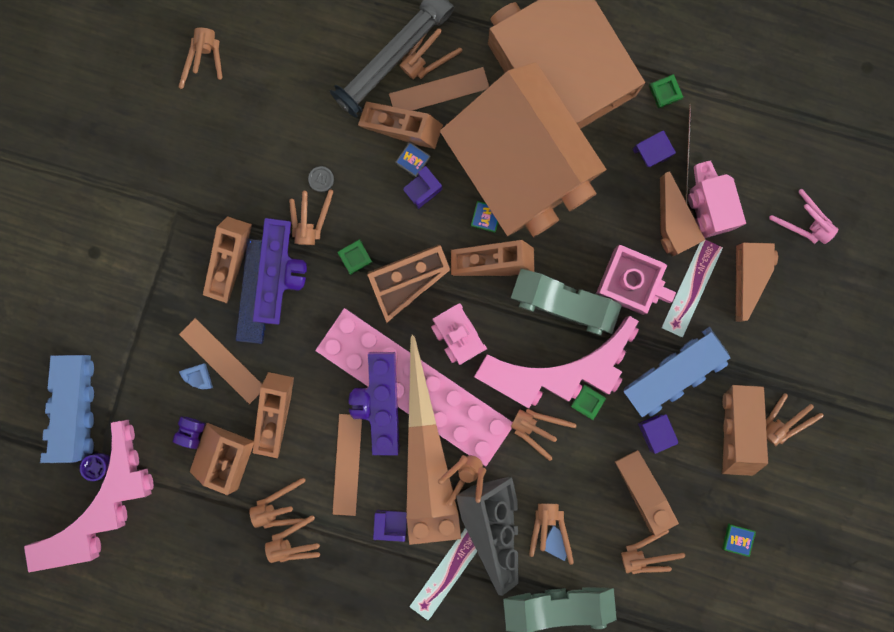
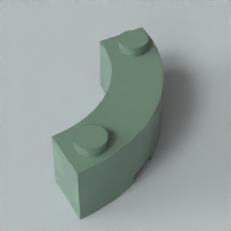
(553, 297)
(557, 608)

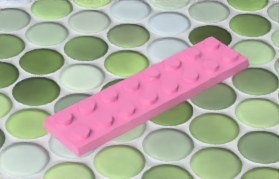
(457, 413)

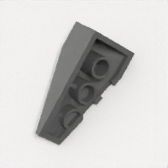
(493, 529)

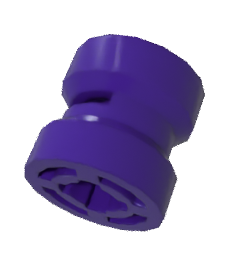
(193, 428)
(91, 468)

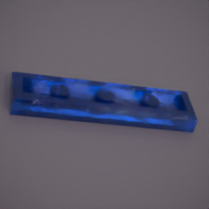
(247, 330)

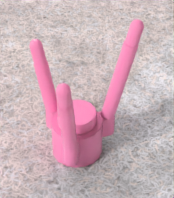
(821, 228)

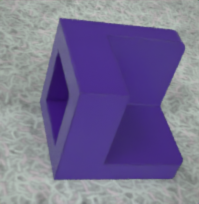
(655, 149)
(423, 188)
(658, 433)
(390, 525)

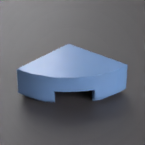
(197, 377)
(555, 543)

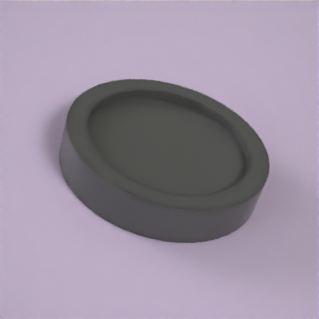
(321, 179)

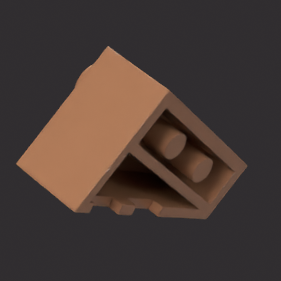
(406, 279)
(744, 431)

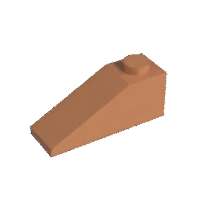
(401, 124)
(677, 222)
(226, 258)
(493, 259)
(753, 270)
(272, 414)
(646, 493)

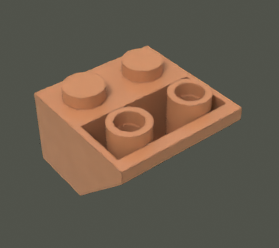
(221, 459)

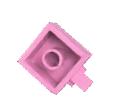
(715, 201)
(634, 280)
(458, 334)

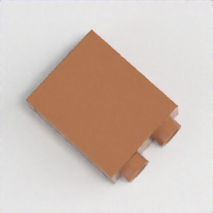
(572, 49)
(524, 151)

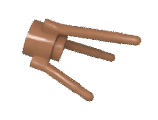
(202, 42)
(413, 64)
(303, 232)
(525, 423)
(779, 432)
(469, 470)
(265, 514)
(547, 515)
(281, 549)
(635, 561)

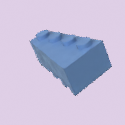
(677, 373)
(69, 409)

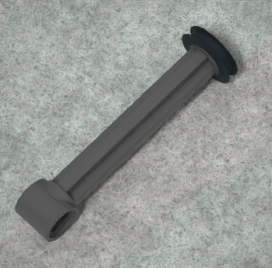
(430, 14)

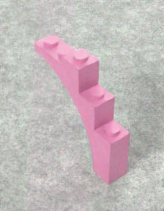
(595, 369)
(106, 513)

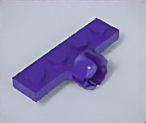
(275, 272)
(379, 403)

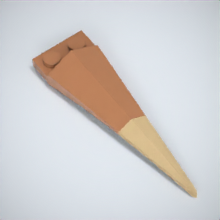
(427, 507)

